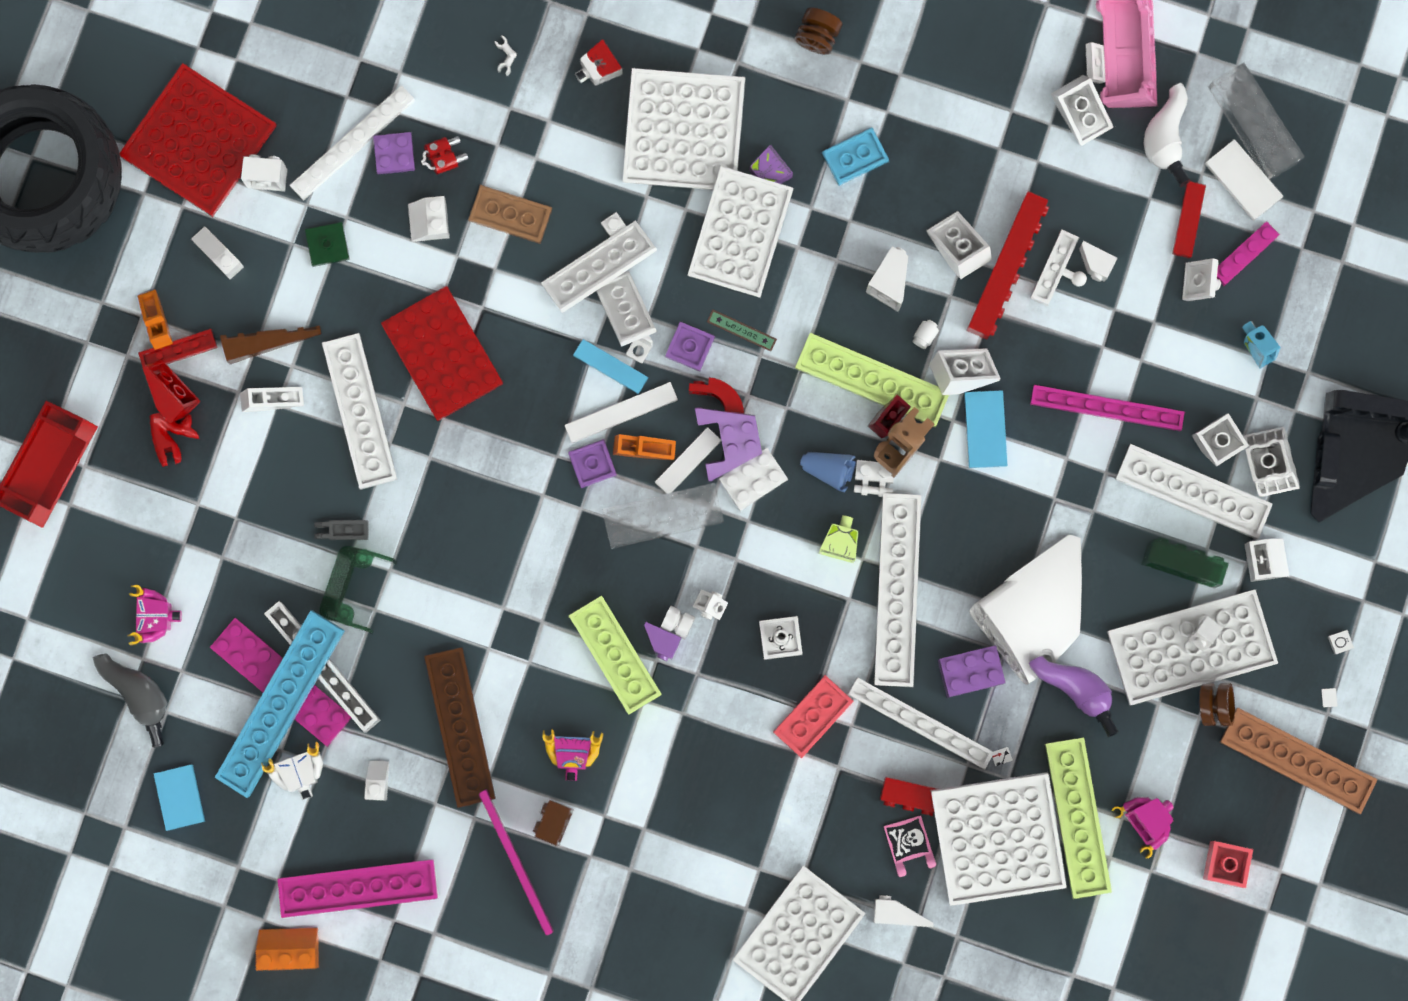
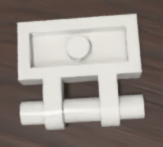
(872, 472)

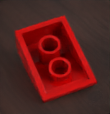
(168, 391)

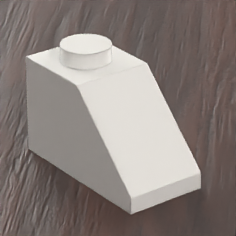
(1097, 262)
(377, 780)

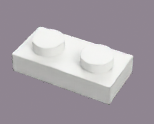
(1095, 62)

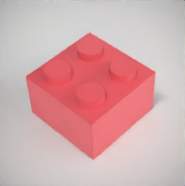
(1228, 864)

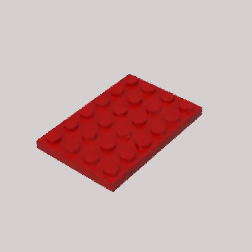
(442, 353)

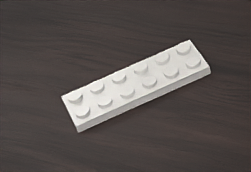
(598, 266)

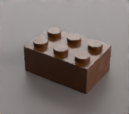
(553, 822)

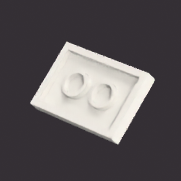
(753, 479)

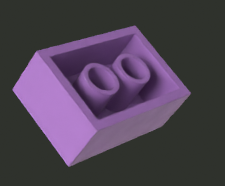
(971, 671)

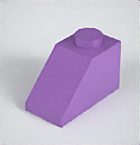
(662, 641)

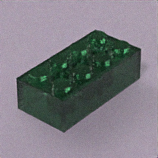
(1185, 563)

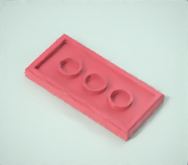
(813, 716)

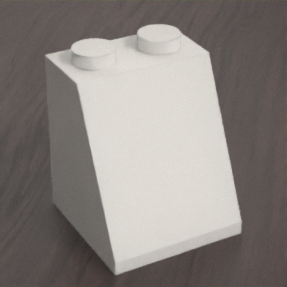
(890, 278)

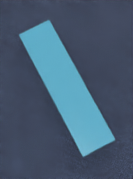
(610, 366)

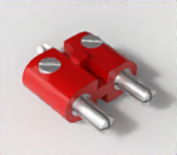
(441, 156)

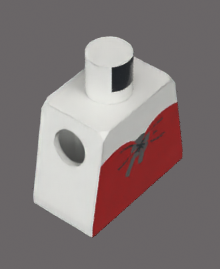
(599, 65)

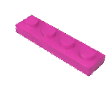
(1246, 253)

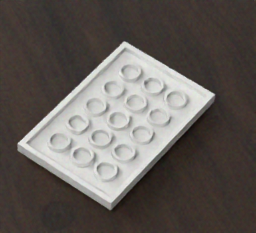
(740, 231)
(798, 936)

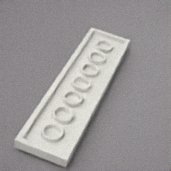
(359, 411)
(1194, 491)

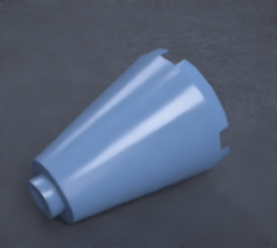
(830, 468)

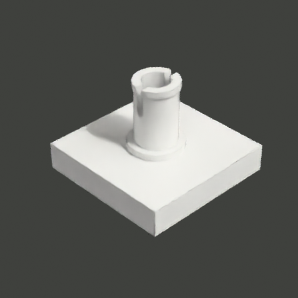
(1200, 280)

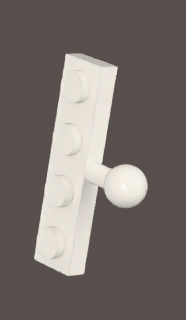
(1056, 268)

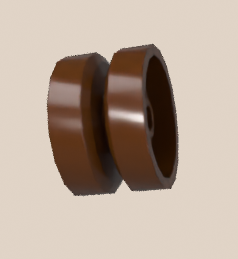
(1217, 704)

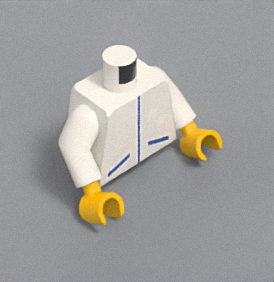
(297, 772)

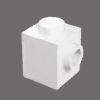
(1205, 634)

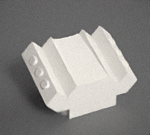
(1271, 462)

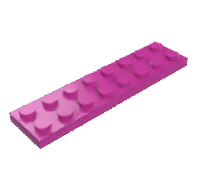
(259, 663)
(357, 888)

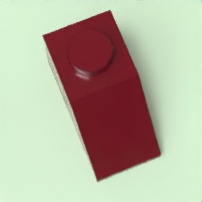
(889, 416)

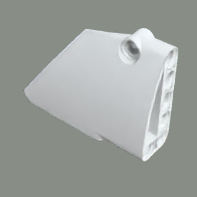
(1035, 608)

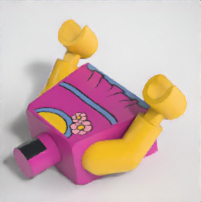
(572, 752)

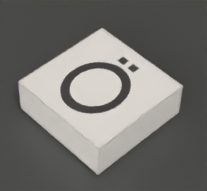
(1340, 642)

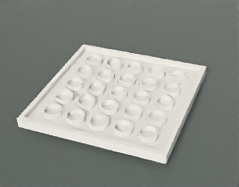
(682, 128)
(998, 838)

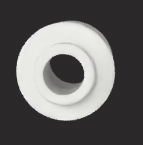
(925, 334)

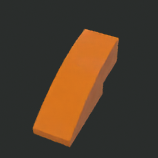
(154, 319)
(644, 447)

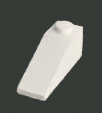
(217, 252)
(271, 398)
(892, 912)

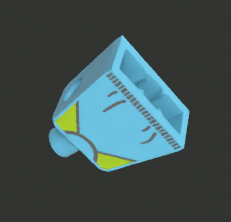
(1260, 344)

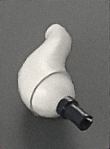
(1162, 136)

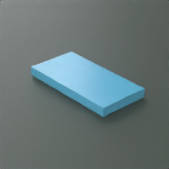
(985, 429)

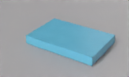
(855, 156)
(179, 797)

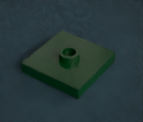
(327, 244)

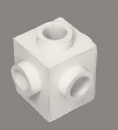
(714, 604)

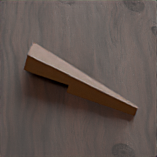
(254, 344)

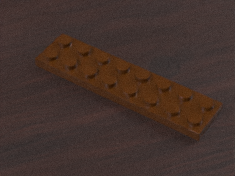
(459, 726)

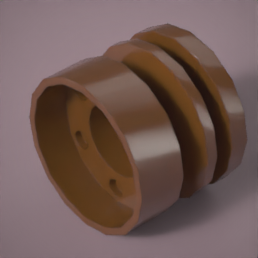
(818, 31)

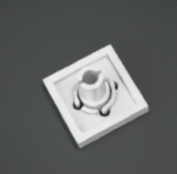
(769, 628)

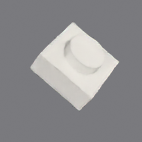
(613, 224)

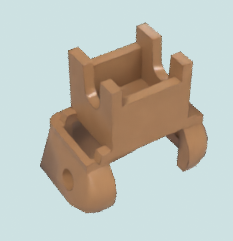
(908, 436)

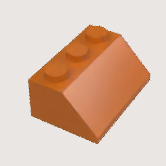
(287, 949)

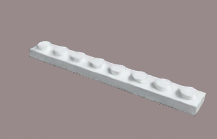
(352, 142)
(921, 723)

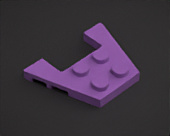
(738, 438)

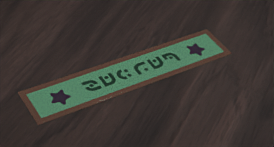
(741, 330)

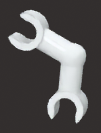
(511, 55)

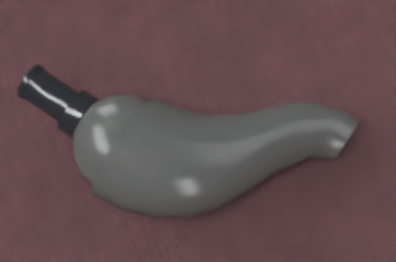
(140, 693)

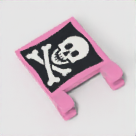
(907, 842)

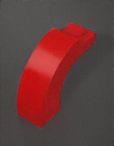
(719, 390)

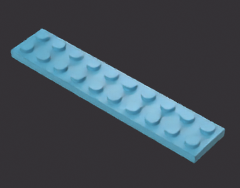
(279, 703)

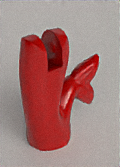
(164, 442)

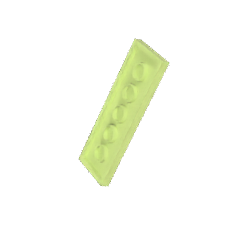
(615, 655)

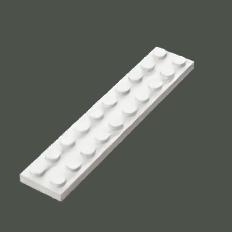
(897, 590)

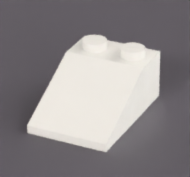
(1082, 109)
(960, 245)
(963, 370)

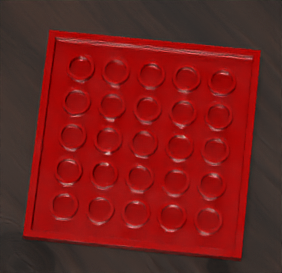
(197, 139)

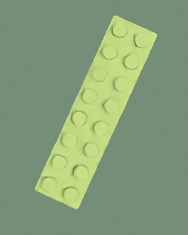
(869, 377)
(1078, 818)

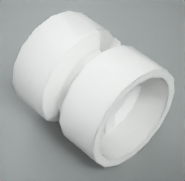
(676, 621)

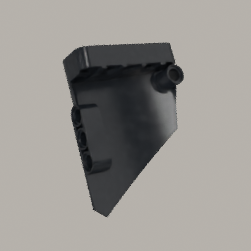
(1358, 449)

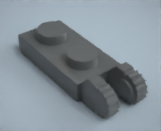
(344, 530)

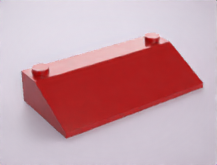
(45, 463)

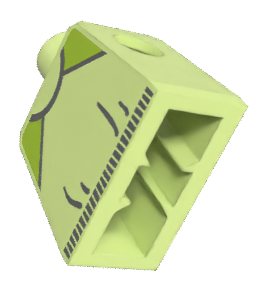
(841, 541)

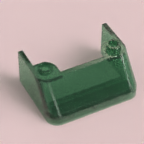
(332, 602)

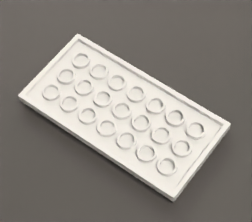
(1160, 659)

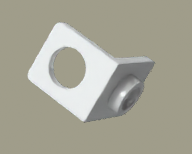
(644, 342)

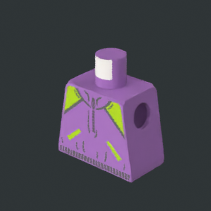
(771, 167)

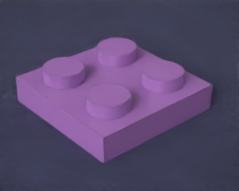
(394, 153)

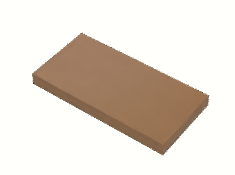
(510, 214)

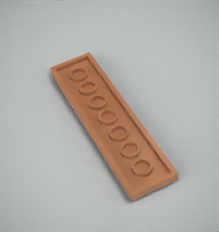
(1299, 761)

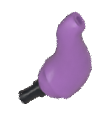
(1082, 686)

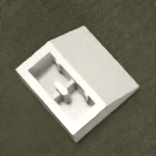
(1266, 559)

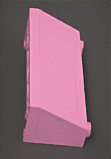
(1128, 53)

